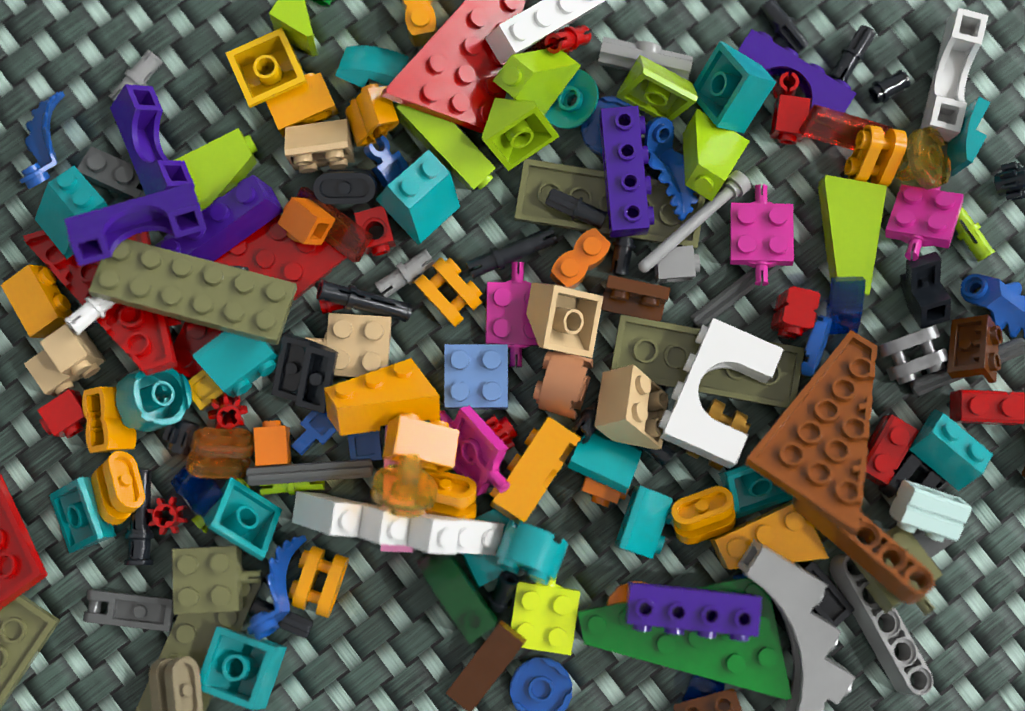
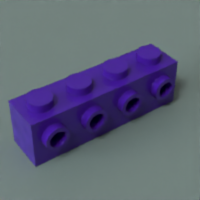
(624, 171)
(229, 220)
(693, 609)

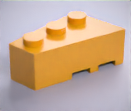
(380, 396)
(534, 470)
(778, 529)

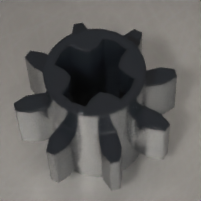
(1011, 181)
(180, 436)

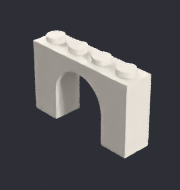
(688, 422)

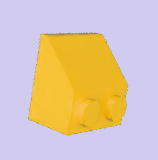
(266, 67)

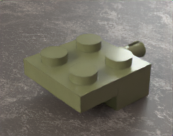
(209, 579)
(883, 597)

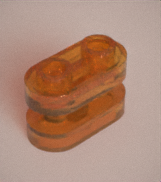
(220, 453)

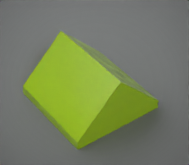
(295, 21)
(657, 90)
(516, 131)

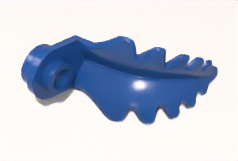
(40, 142)
(670, 164)
(1001, 299)
(264, 622)

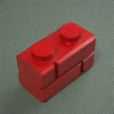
(795, 312)
(987, 407)
(887, 448)

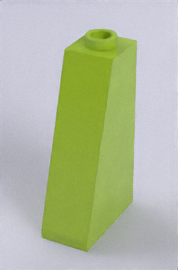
(448, 146)
(851, 225)

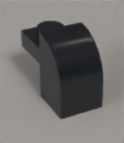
(923, 291)

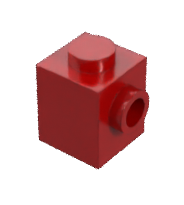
(63, 415)

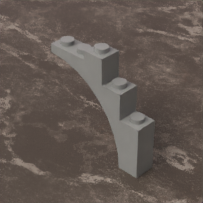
(811, 636)

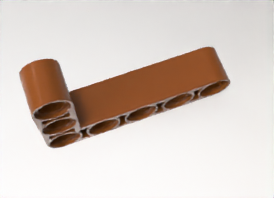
(870, 556)

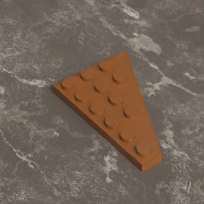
(823, 436)

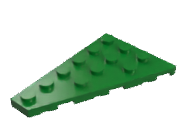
(745, 664)

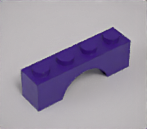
(812, 78)
(138, 120)
(100, 231)

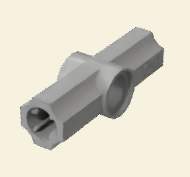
(624, 54)

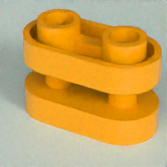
(876, 155)
(448, 272)
(117, 487)
(454, 495)
(703, 515)
(311, 564)

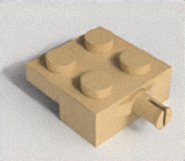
(360, 343)

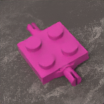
(924, 218)
(761, 234)
(507, 314)
(477, 451)

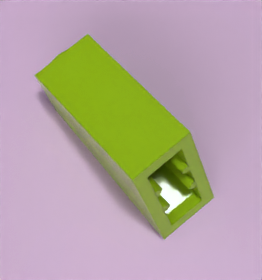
(537, 76)
(709, 154)
(220, 165)

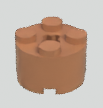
(563, 383)

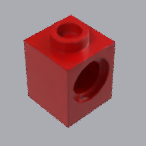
(788, 117)
(376, 217)

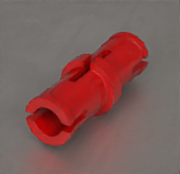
(568, 39)

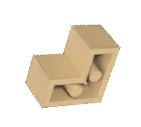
(64, 360)

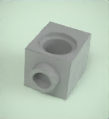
(677, 266)

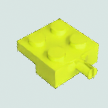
(546, 616)

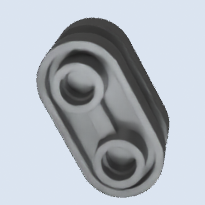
(905, 370)

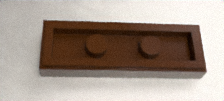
(486, 666)

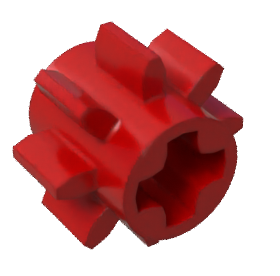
(228, 420)
(503, 430)
(161, 521)

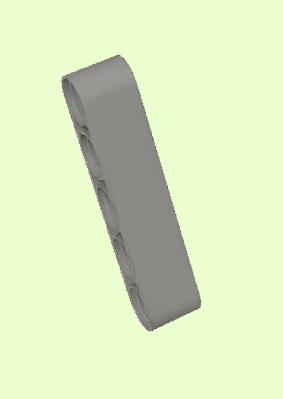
(883, 641)

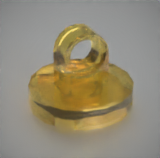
(925, 159)
(405, 487)

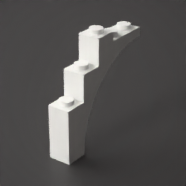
(374, 523)

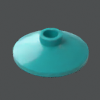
(586, 91)

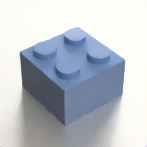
(476, 376)

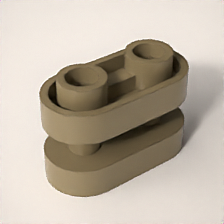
(175, 685)

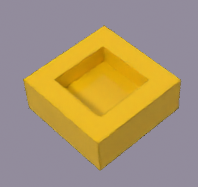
(204, 389)

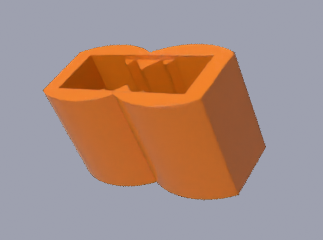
(587, 254)

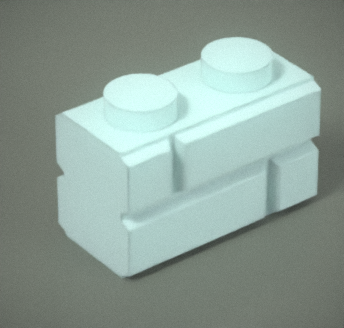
(930, 511)

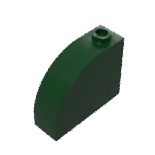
(457, 594)

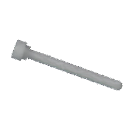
(734, 186)

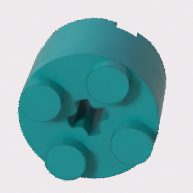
(152, 400)
(530, 551)

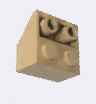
(319, 145)
(631, 408)

